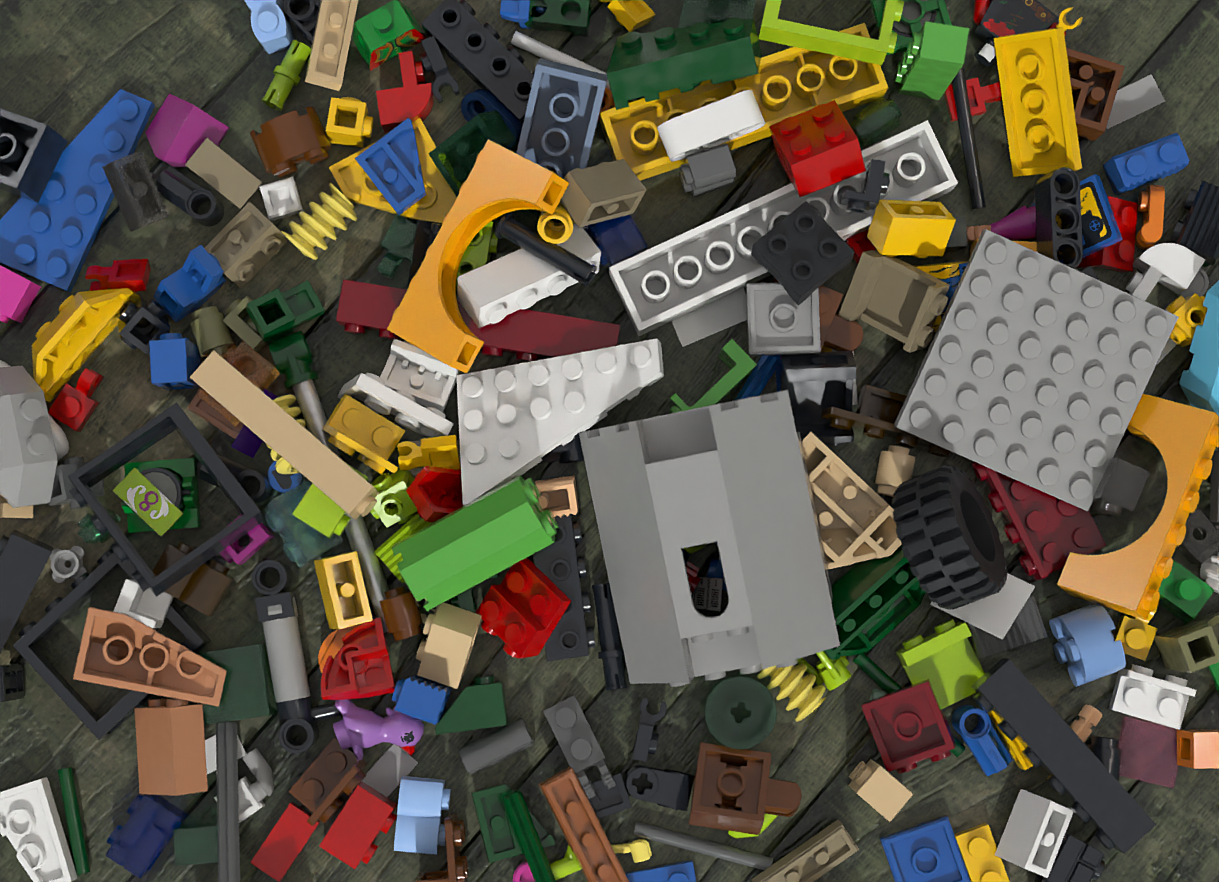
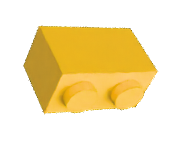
(910, 228)
(343, 590)

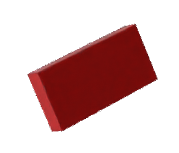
(284, 842)

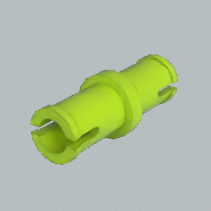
(286, 75)

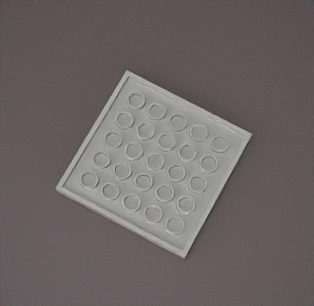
(1035, 370)

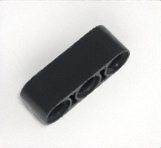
(1068, 208)

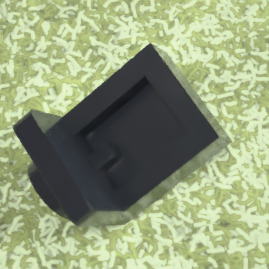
(875, 183)

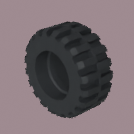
(949, 537)

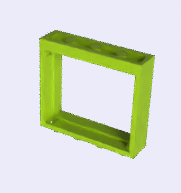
(832, 41)

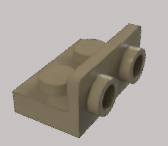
(246, 245)

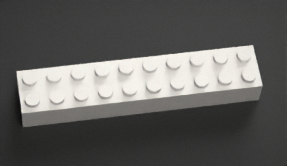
(717, 254)

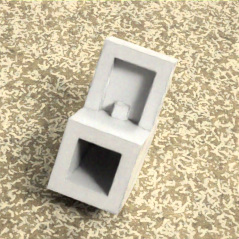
(1167, 264)

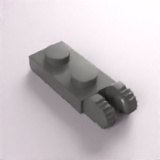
(578, 742)

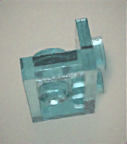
(300, 540)

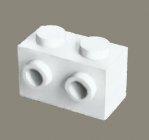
(1031, 831)

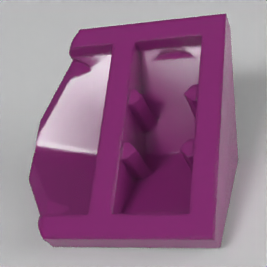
(181, 130)

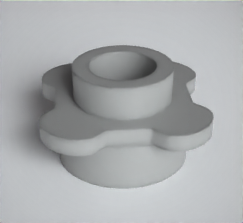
(60, 557)

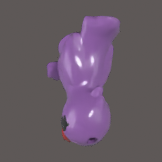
(365, 728)

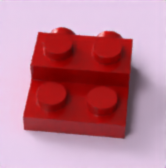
(523, 609)

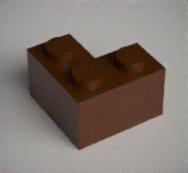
(1093, 91)

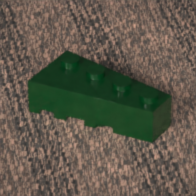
(682, 58)

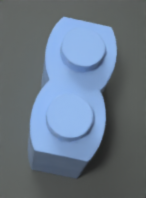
(270, 24)
(420, 815)

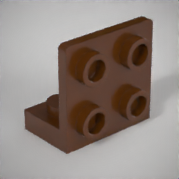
(327, 779)

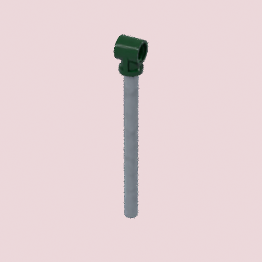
(293, 360)

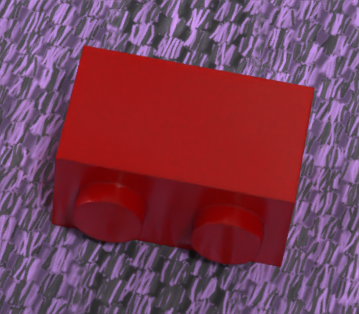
(359, 825)

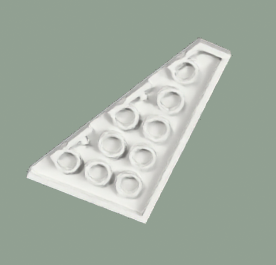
(531, 407)

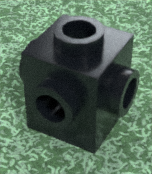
(139, 335)

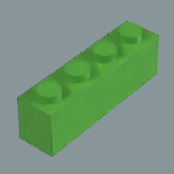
(932, 60)

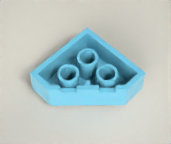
(1202, 379)

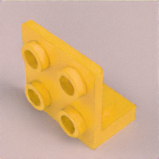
(362, 430)

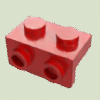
(1120, 255)
(436, 492)

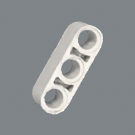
(711, 125)

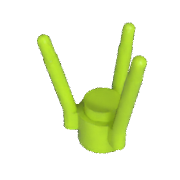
(830, 672)

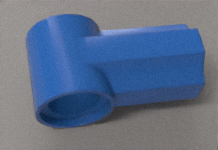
(982, 740)

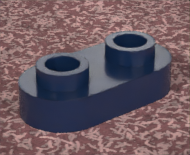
(471, 107)

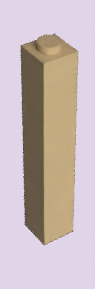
(285, 436)

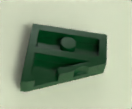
(496, 826)

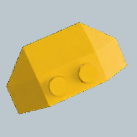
(75, 335)

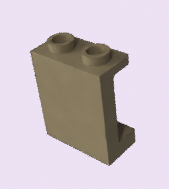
(895, 299)

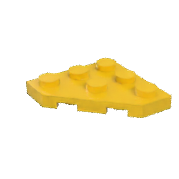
(360, 189)

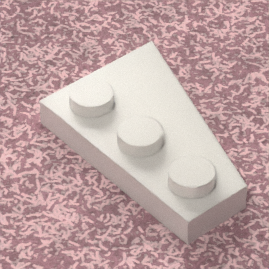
(408, 413)
(36, 832)

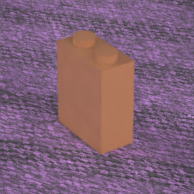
(171, 747)

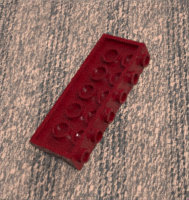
(1039, 523)

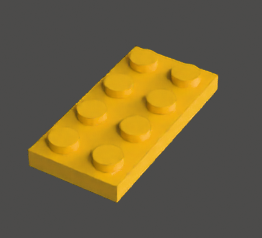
(1037, 102)

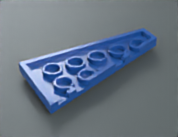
(58, 232)

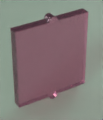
(1148, 752)

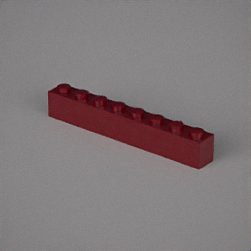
(521, 333)

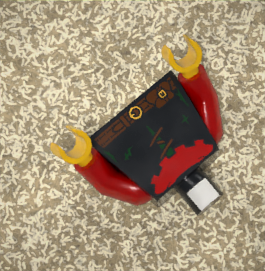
(1011, 17)

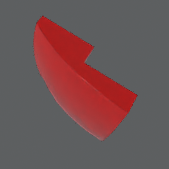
(360, 666)

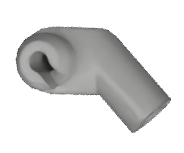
(262, 772)

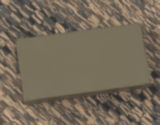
(223, 173)

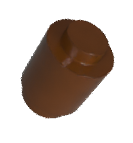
(401, 613)

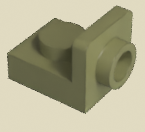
(245, 330)

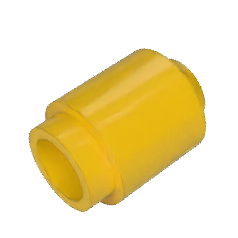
(555, 232)

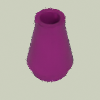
(1017, 225)

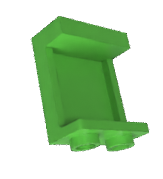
(740, 367)

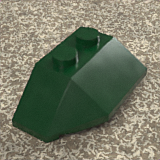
(873, 602)

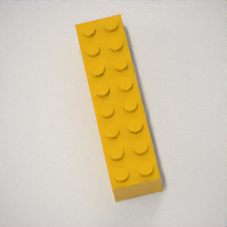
(783, 88)

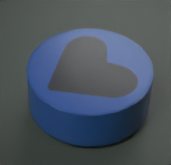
(283, 482)

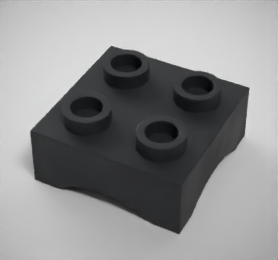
(802, 252)

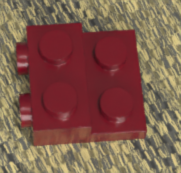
(909, 727)

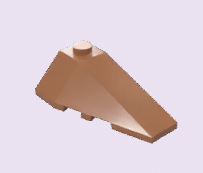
(138, 658)

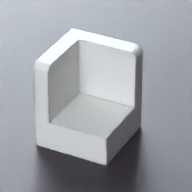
(143, 605)

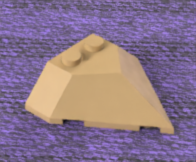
(850, 514)

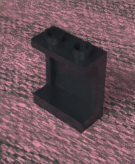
(818, 384)

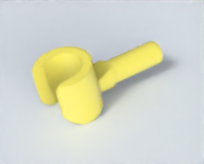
(639, 849)

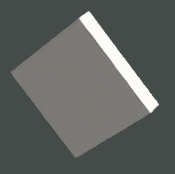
(779, 324)

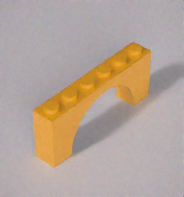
(495, 186)
(1132, 576)

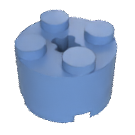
(1087, 644)

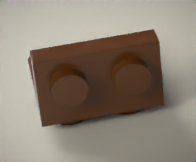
(457, 864)

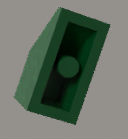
(476, 707)

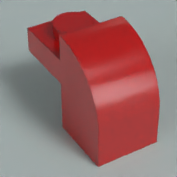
(409, 101)

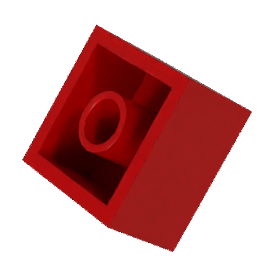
(817, 148)

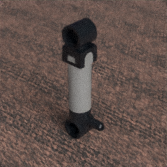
(278, 616)

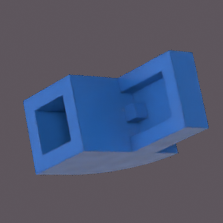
(190, 285)

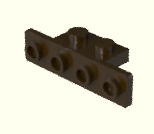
(876, 415)

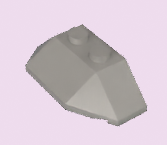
(26, 440)

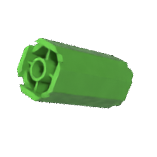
(475, 542)

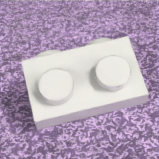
(419, 375)

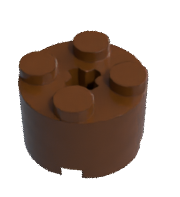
(291, 141)

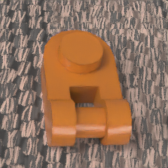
(1152, 205)

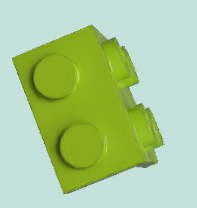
(943, 659)

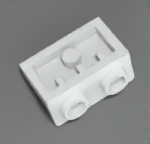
(1151, 698)

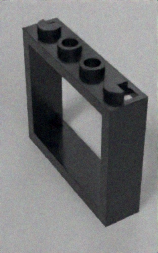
(131, 446)
(58, 609)

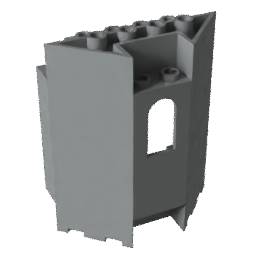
(697, 480)

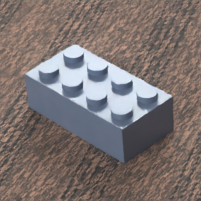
(561, 116)

